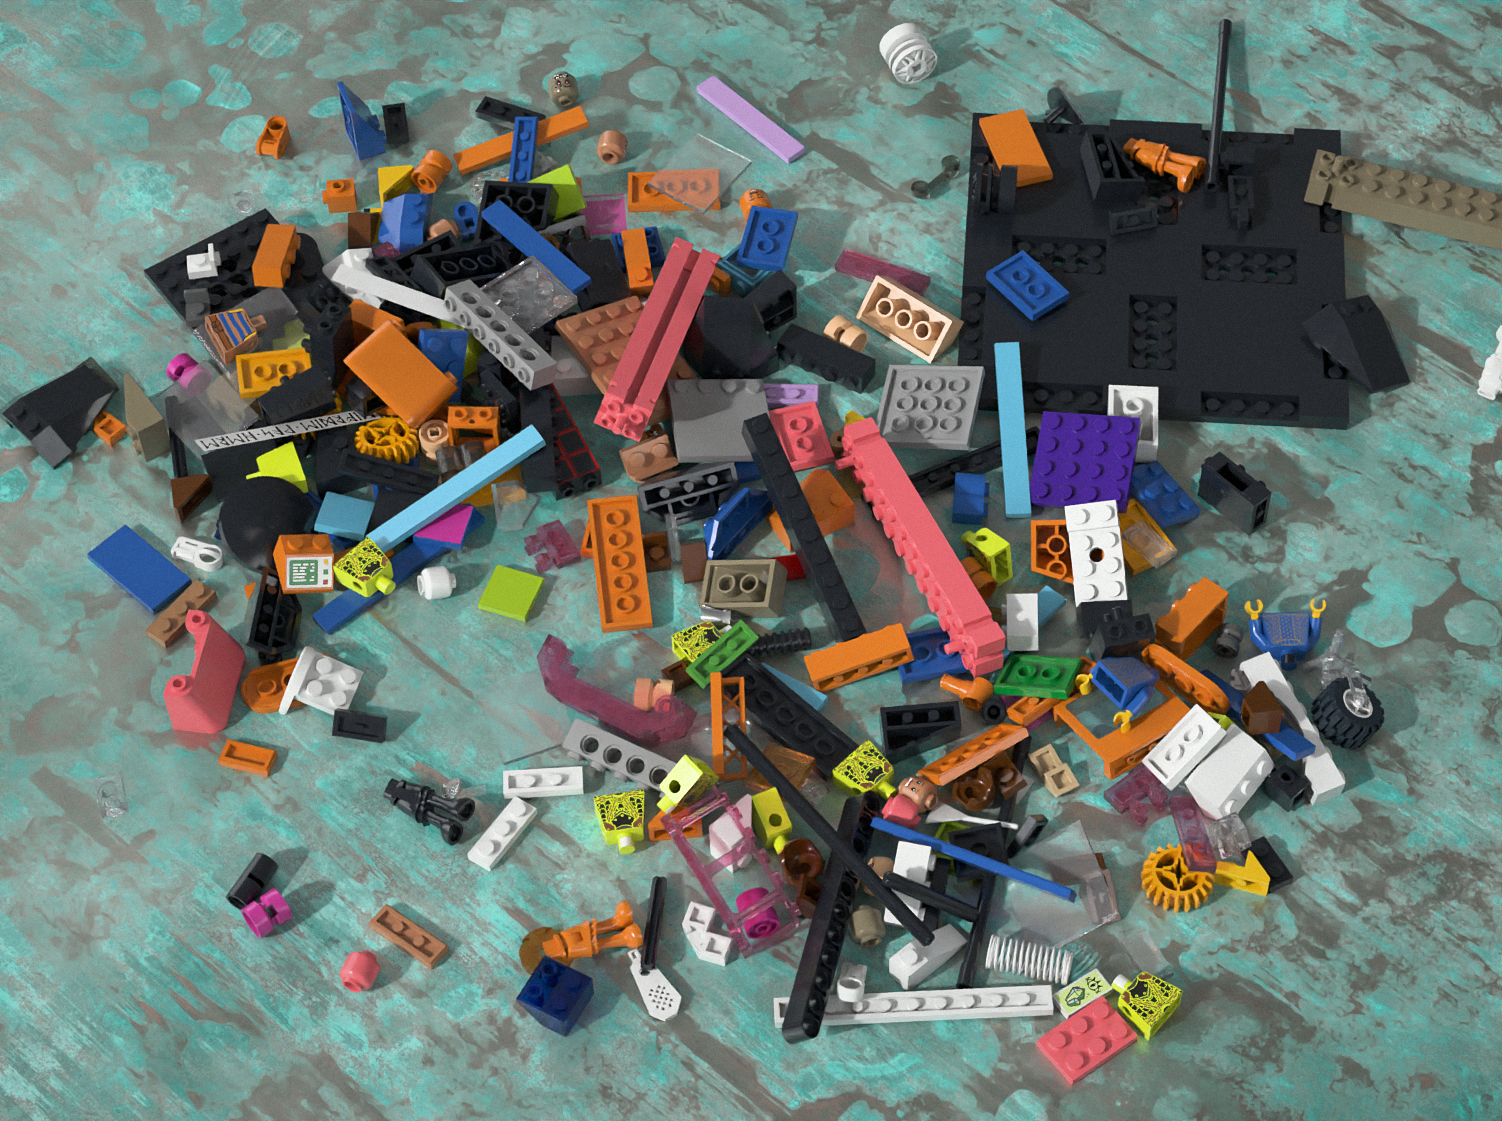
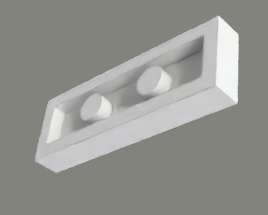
(543, 782)
(502, 833)

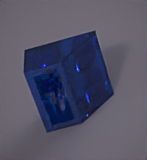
(556, 995)

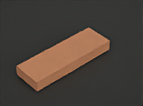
(409, 936)

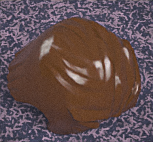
(975, 789)
(801, 857)

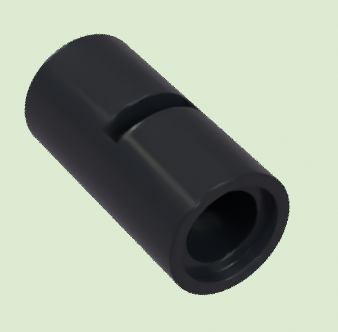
(252, 881)

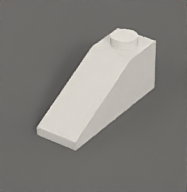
(917, 962)

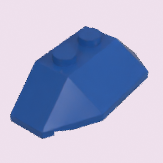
(405, 220)
(735, 522)

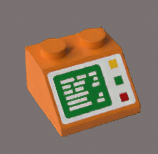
(305, 563)

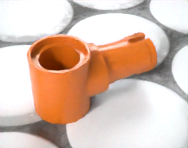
(972, 693)

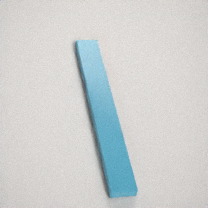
(1012, 430)
(457, 489)

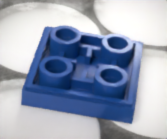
(654, 246)

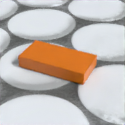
(248, 757)

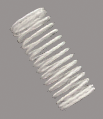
(992, 955)

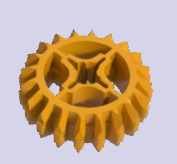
(388, 439)
(1162, 884)

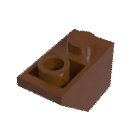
(1261, 711)

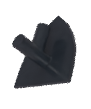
(1060, 107)

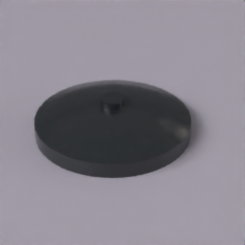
(258, 514)

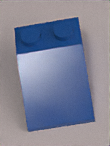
(361, 125)

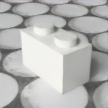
(1022, 622)

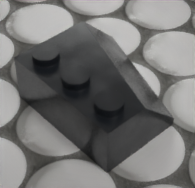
(530, 201)

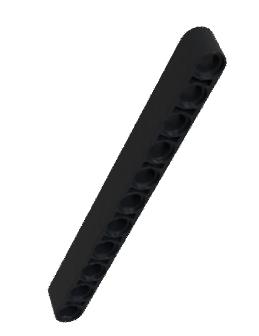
(829, 924)

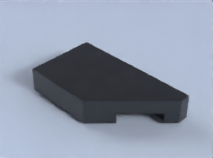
(1027, 834)

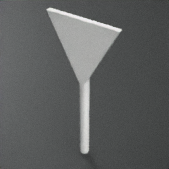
(944, 813)

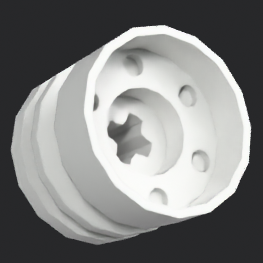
(908, 53)

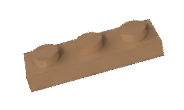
(172, 620)

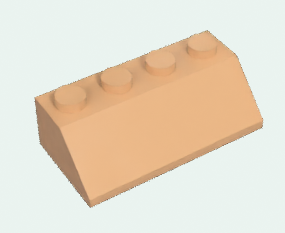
(908, 318)

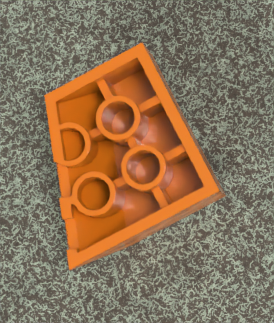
(827, 502)
(1052, 550)

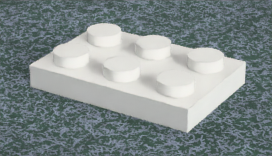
(1184, 747)

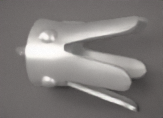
(717, 617)

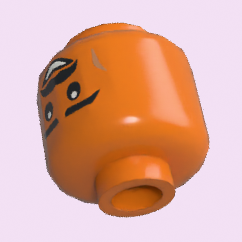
(751, 198)

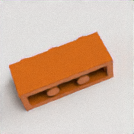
(275, 255)

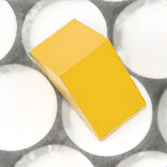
(394, 181)

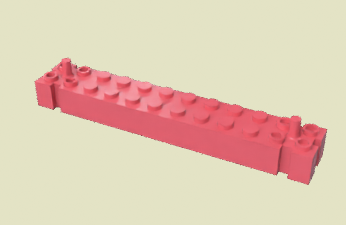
(923, 548)

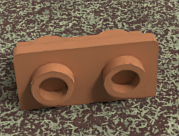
(648, 458)

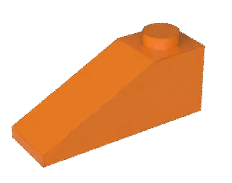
(637, 262)

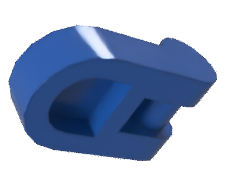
(466, 214)

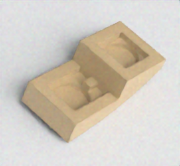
(1051, 771)

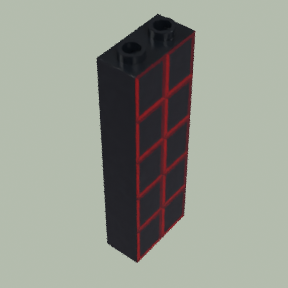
(576, 461)

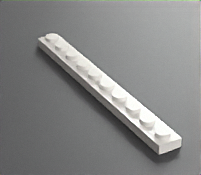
(932, 1005)

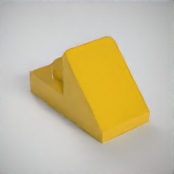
(1249, 878)

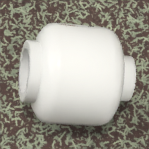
(436, 583)

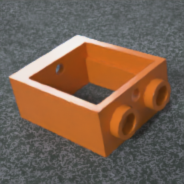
(367, 320)
(481, 418)

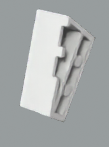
(915, 863)

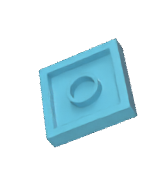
(344, 516)

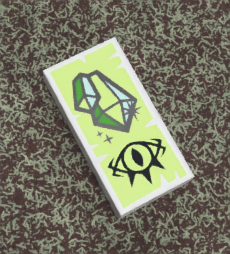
(1081, 993)

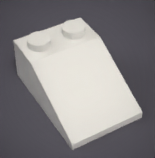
(570, 374)
(1139, 403)

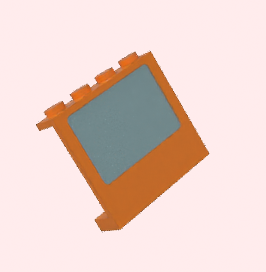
(1093, 721)

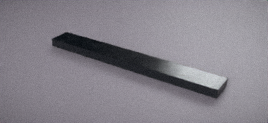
(975, 462)

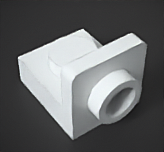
(203, 264)

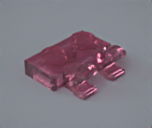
(558, 544)
(1132, 789)

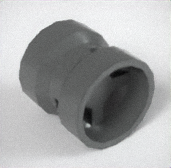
(1228, 640)

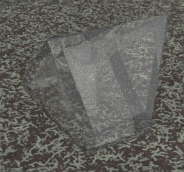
(513, 505)

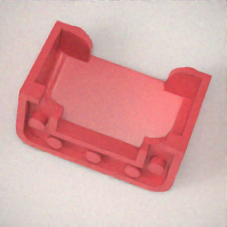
(207, 695)

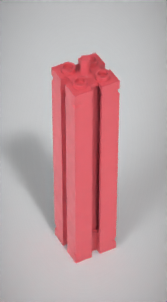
(656, 340)

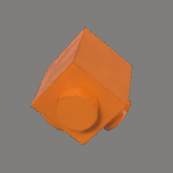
(340, 195)

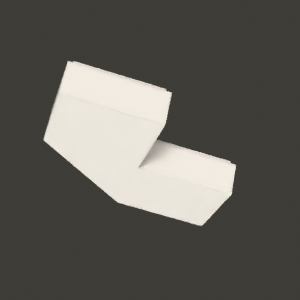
(706, 944)

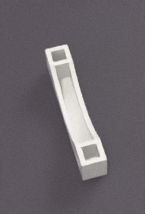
(1317, 769)

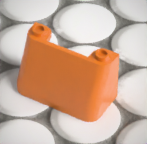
(401, 374)

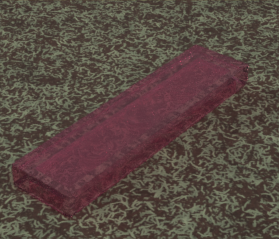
(868, 267)
(1192, 834)

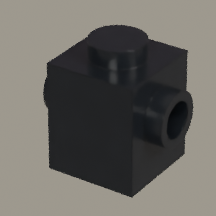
(1286, 787)

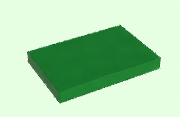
(1038, 676)

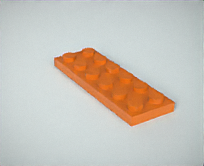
(619, 564)

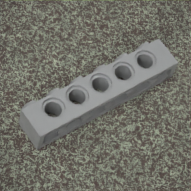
(500, 335)
(584, 734)

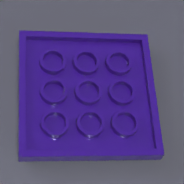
(1084, 460)

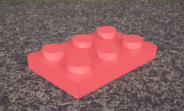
(802, 435)
(1087, 1040)

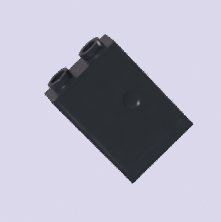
(602, 266)
(331, 341)
(298, 398)
(1234, 493)
(1121, 636)

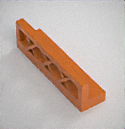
(718, 713)

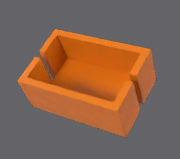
(1192, 619)

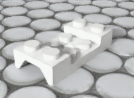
(1092, 528)

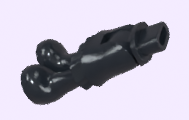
(419, 803)

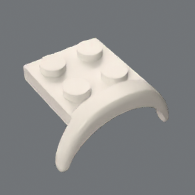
(321, 683)

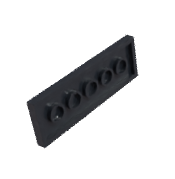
(788, 716)

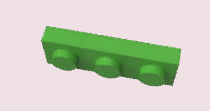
(722, 653)

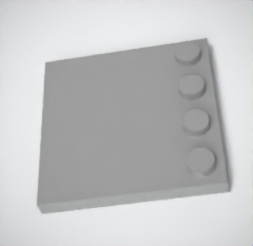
(930, 406)
(710, 417)

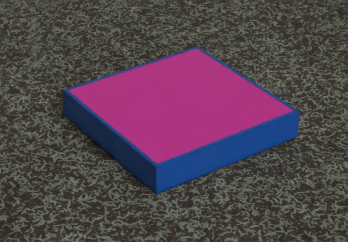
(448, 529)

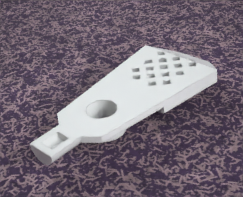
(648, 989)

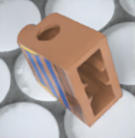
(234, 332)

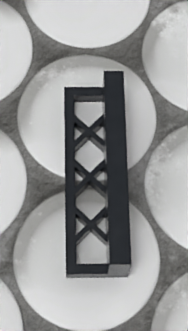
(556, 226)

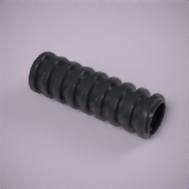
(781, 642)

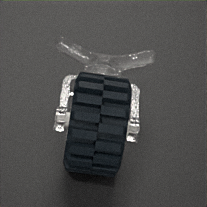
(1345, 707)

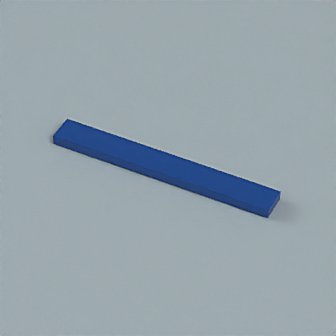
(403, 565)
(975, 859)

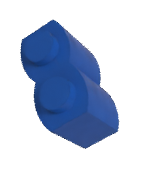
(969, 498)

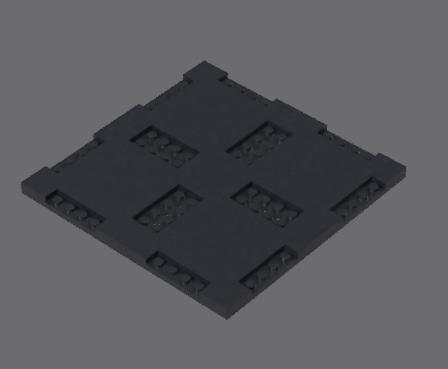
(1224, 342)

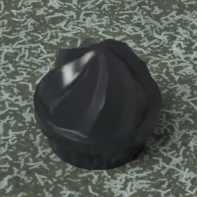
(993, 711)

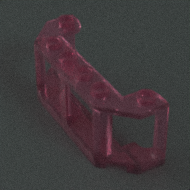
(667, 721)
(704, 873)

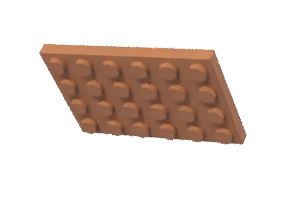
(600, 340)

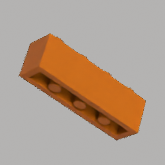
(858, 658)

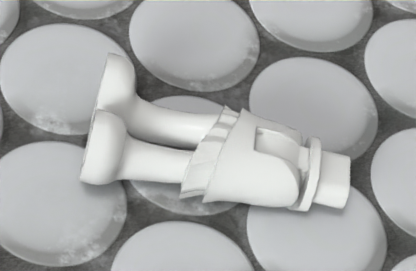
(1491, 378)

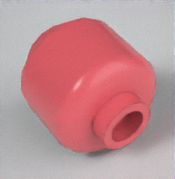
(901, 811)
(359, 971)

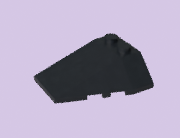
(730, 341)
(1361, 341)
(58, 413)

